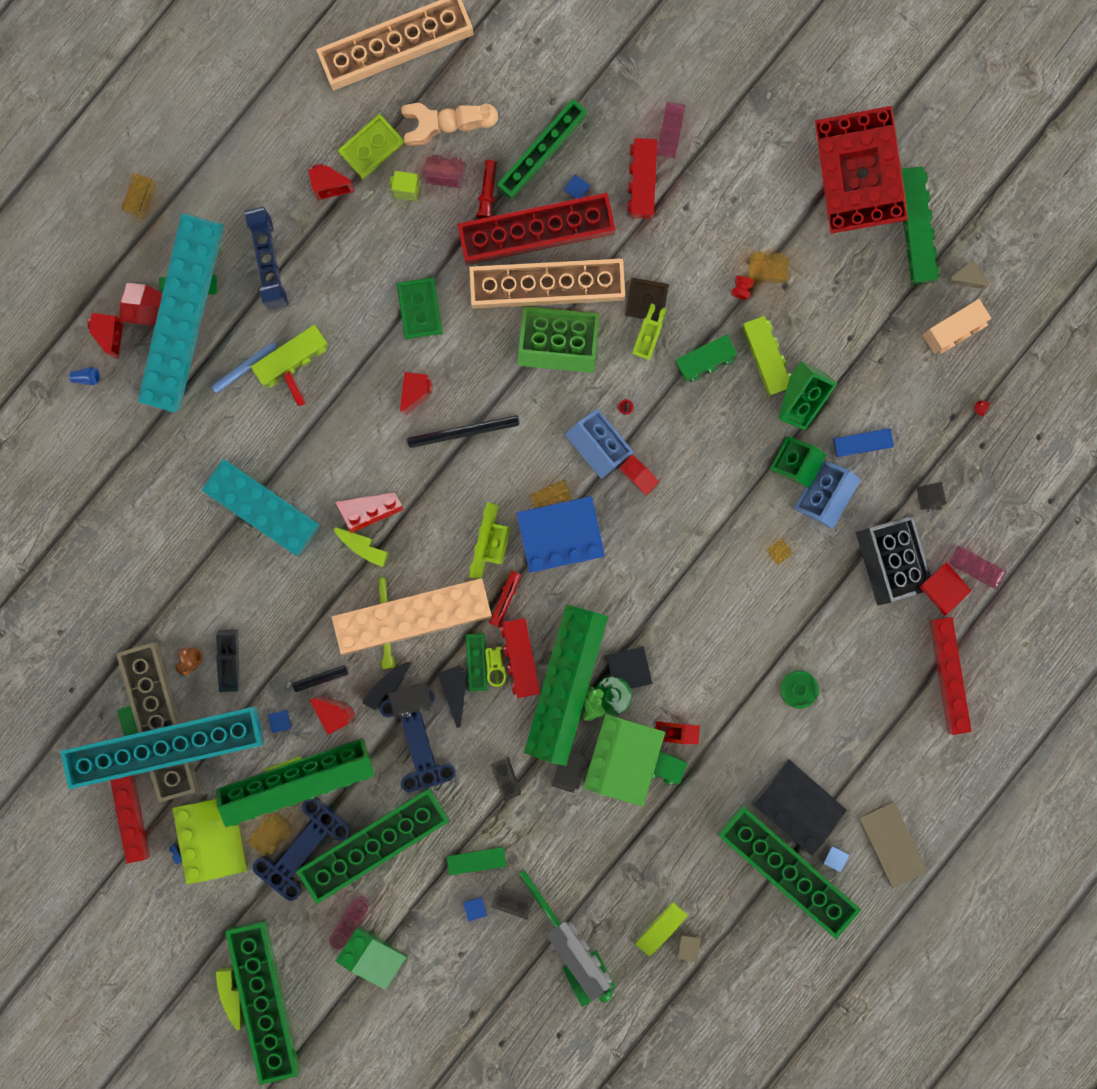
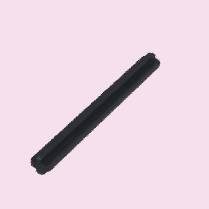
(463, 431)

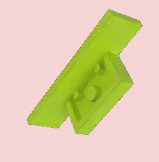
(490, 543)

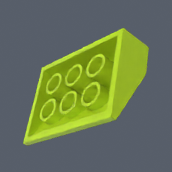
(205, 844)

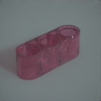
(670, 130)
(977, 567)
(345, 931)

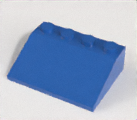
(560, 534)

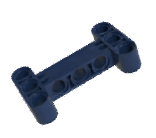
(261, 224)
(420, 751)
(301, 849)

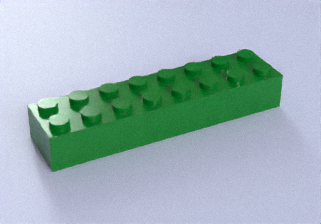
(565, 685)
(294, 782)
(373, 845)
(788, 872)
(262, 1002)

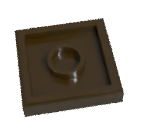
(641, 296)

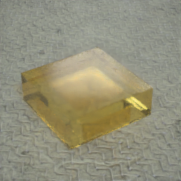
(779, 551)

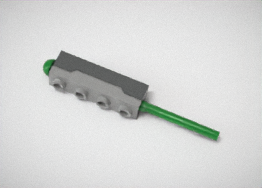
(574, 951)

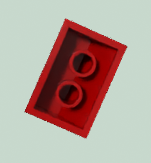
(332, 713)

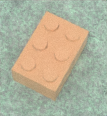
(957, 327)

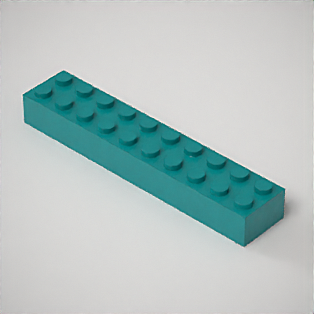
(180, 312)
(162, 747)

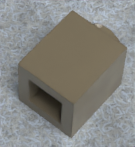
(688, 947)

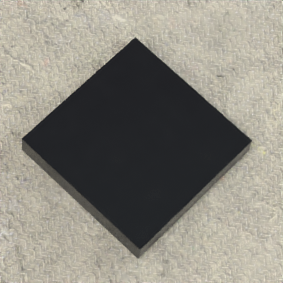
(630, 666)

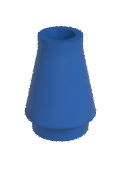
(86, 376)

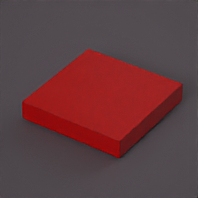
(945, 589)

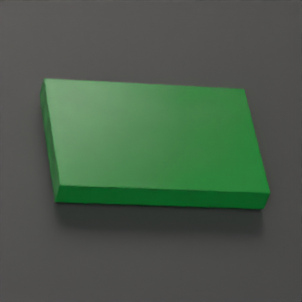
(419, 308)

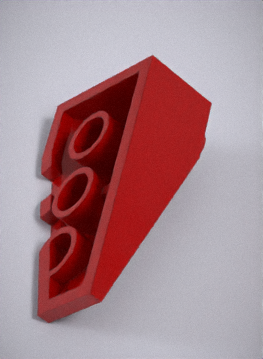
(140, 304)

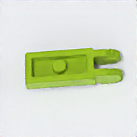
(648, 334)

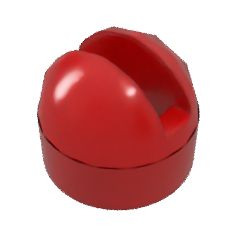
(622, 407)
(981, 407)

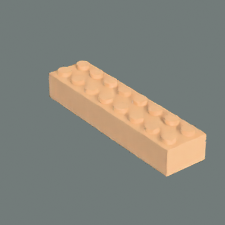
(394, 42)
(547, 283)
(411, 617)

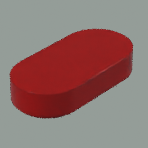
(294, 388)

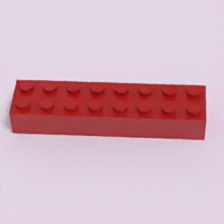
(536, 228)

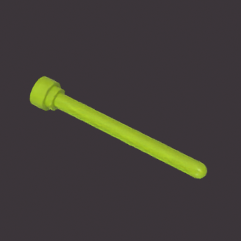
(388, 660)

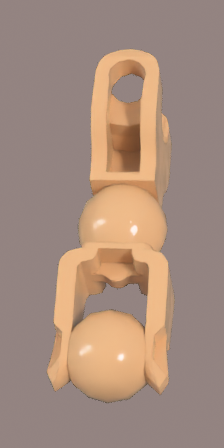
(448, 120)

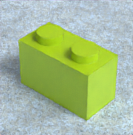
(405, 185)

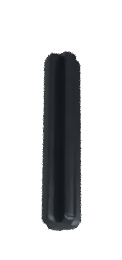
(320, 678)

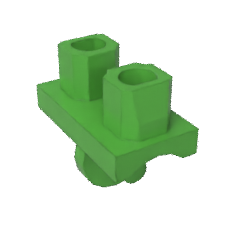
(593, 704)

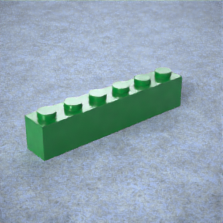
(542, 150)
(918, 229)

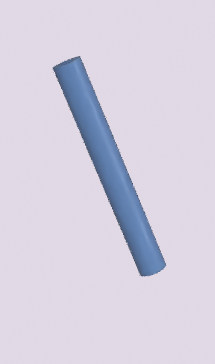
(243, 368)

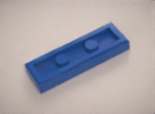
(863, 442)

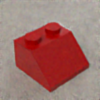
(328, 182)
(107, 332)
(414, 391)

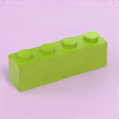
(766, 355)
(290, 356)

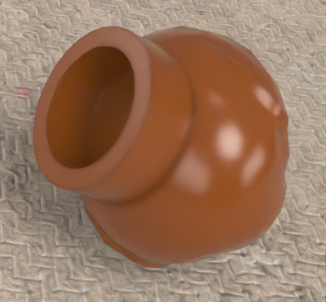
(189, 660)

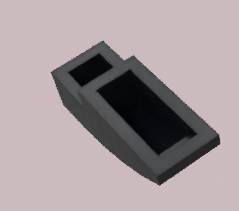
(228, 660)
(386, 685)

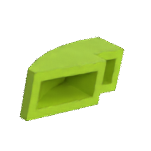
(362, 546)
(661, 928)
(230, 996)

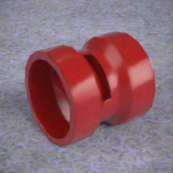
(742, 287)

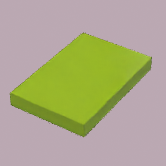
(371, 146)

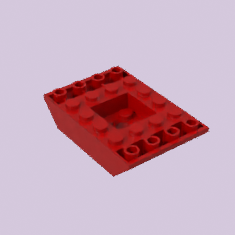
(857, 143)

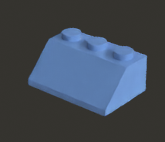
(599, 443)
(828, 494)

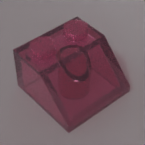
(444, 171)

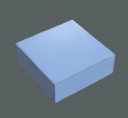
(835, 859)

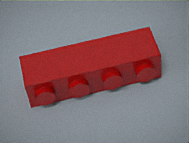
(643, 178)
(521, 658)

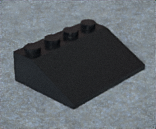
(894, 559)
(799, 807)

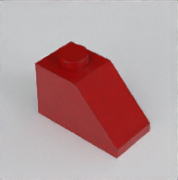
(638, 474)
(679, 732)

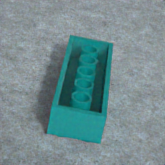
(261, 507)

